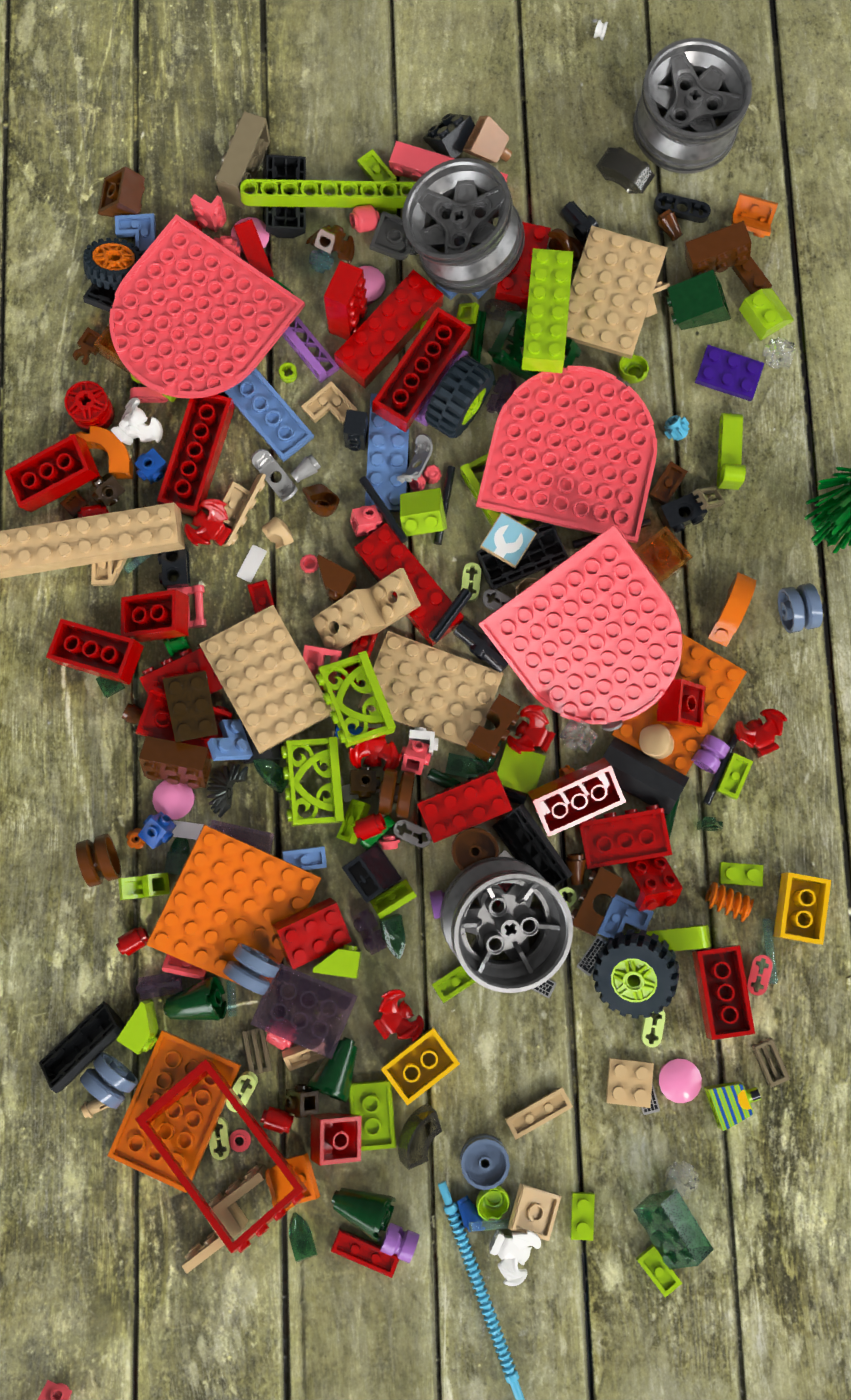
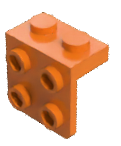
(756, 214)
(280, 1186)

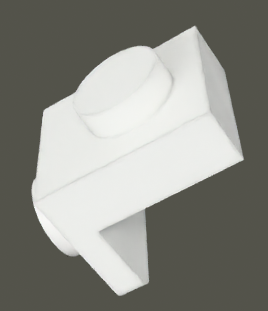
(421, 734)

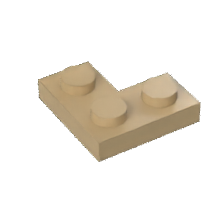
(327, 400)

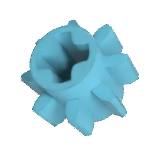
(676, 427)

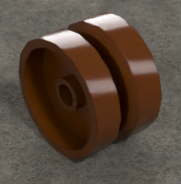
(394, 792)
(469, 839)
(98, 860)

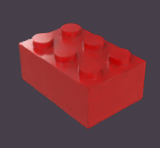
(155, 615)
(312, 933)

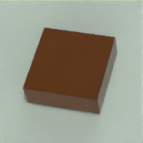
(73, 503)

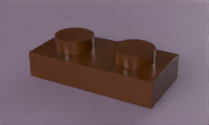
(751, 276)
(668, 483)

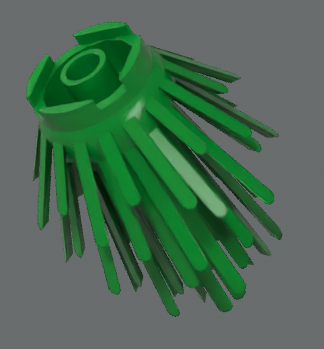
(836, 512)

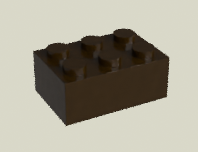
(190, 705)

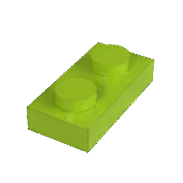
(375, 167)
(734, 776)
(355, 811)
(740, 874)
(393, 899)
(452, 984)
(582, 1216)
(658, 1271)

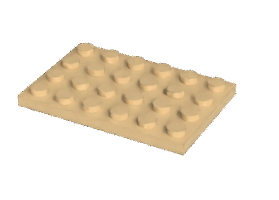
(613, 291)
(266, 679)
(434, 688)

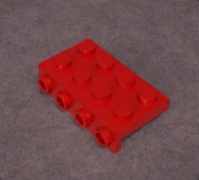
(188, 662)
(157, 722)
(625, 837)

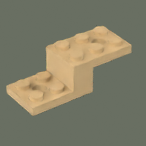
(366, 611)
(228, 1213)

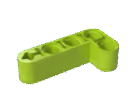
(729, 468)
(684, 938)

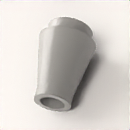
(306, 468)

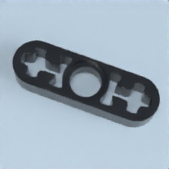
(686, 215)

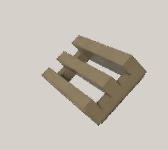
(704, 499)
(762, 1045)
(257, 1053)

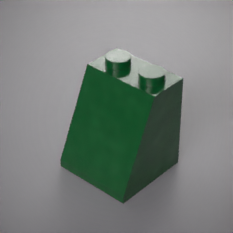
(698, 301)

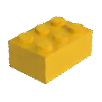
(802, 908)
(420, 1065)

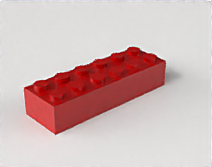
(388, 329)
(421, 369)
(196, 453)
(384, 554)

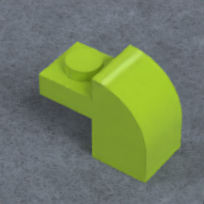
(144, 886)

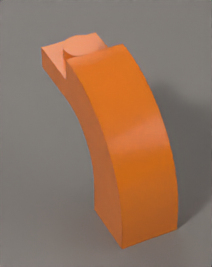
(119, 458)
(734, 609)

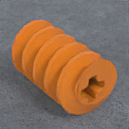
(728, 900)

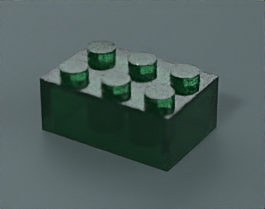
(673, 1229)

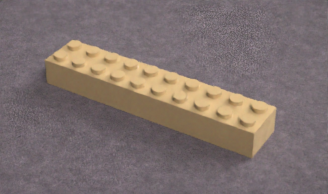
(91, 540)

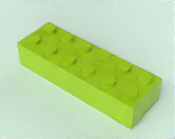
(547, 310)

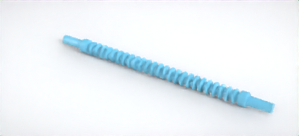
(451, 1209)

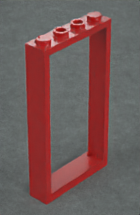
(174, 1094)

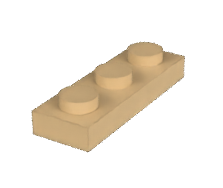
(538, 1112)

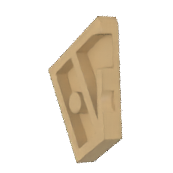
(106, 572)

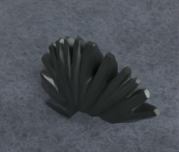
(224, 787)

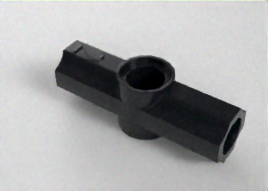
(578, 220)
(480, 646)

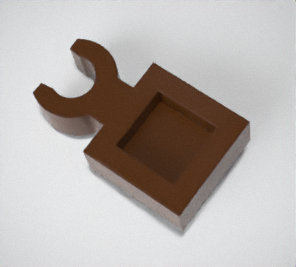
(87, 346)

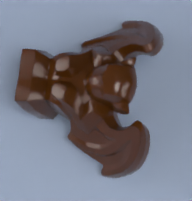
(332, 240)
(563, 242)

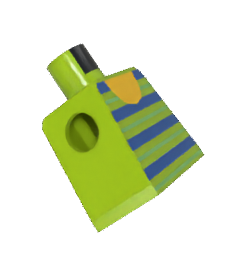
(731, 1103)

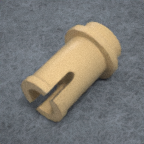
(92, 1107)

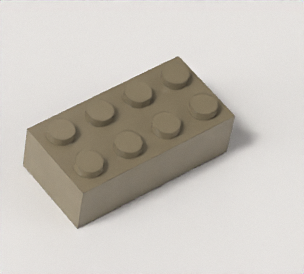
(243, 157)

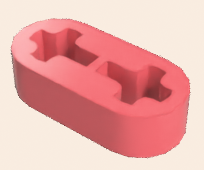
(147, 395)
(765, 976)

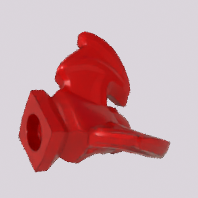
(210, 525)
(531, 734)
(761, 735)
(374, 751)
(396, 1017)

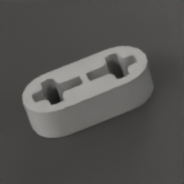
(500, 597)
(410, 838)

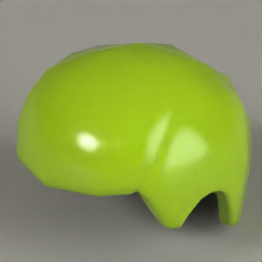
(633, 369)
(492, 1203)

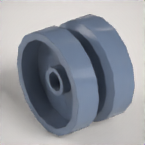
(800, 608)
(251, 969)
(108, 1080)
(489, 1174)

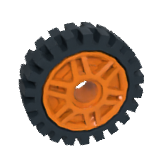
(109, 261)

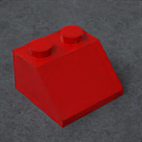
(682, 704)
(335, 1138)

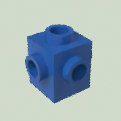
(151, 466)
(157, 830)

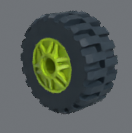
(459, 396)
(636, 974)

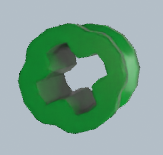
(176, 644)

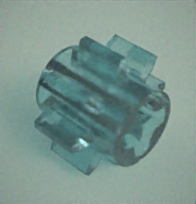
(321, 260)

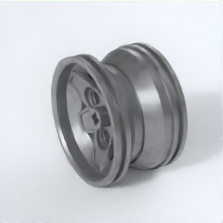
(712, 81)
(456, 209)
(526, 965)

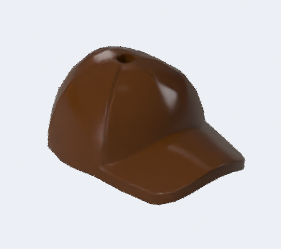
(321, 499)

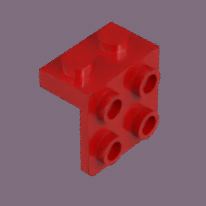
(656, 882)

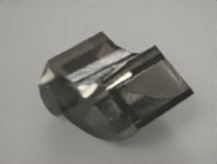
(625, 170)
(417, 1136)

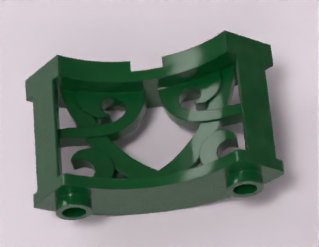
(499, 356)

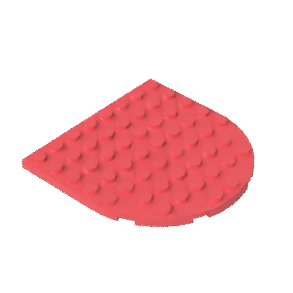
(196, 315)
(572, 453)
(592, 634)

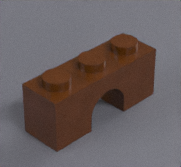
(484, 741)
(603, 883)

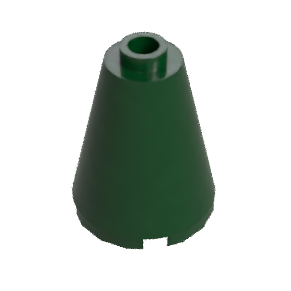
(198, 1002)
(335, 1074)
(364, 1210)

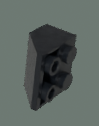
(450, 135)
(371, 873)

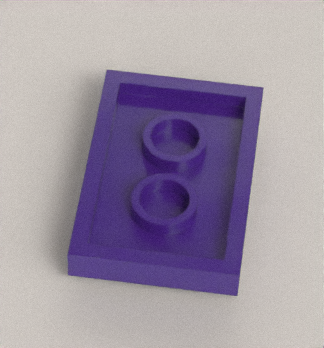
(729, 373)

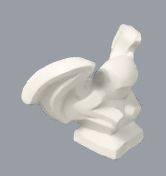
(133, 425)
(511, 1251)

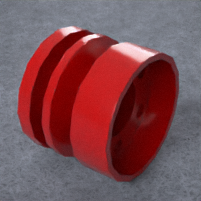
(89, 406)

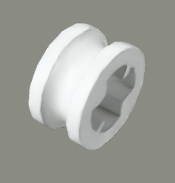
(600, 30)

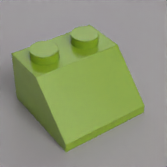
(765, 312)
(422, 512)
(343, 963)
(141, 1029)

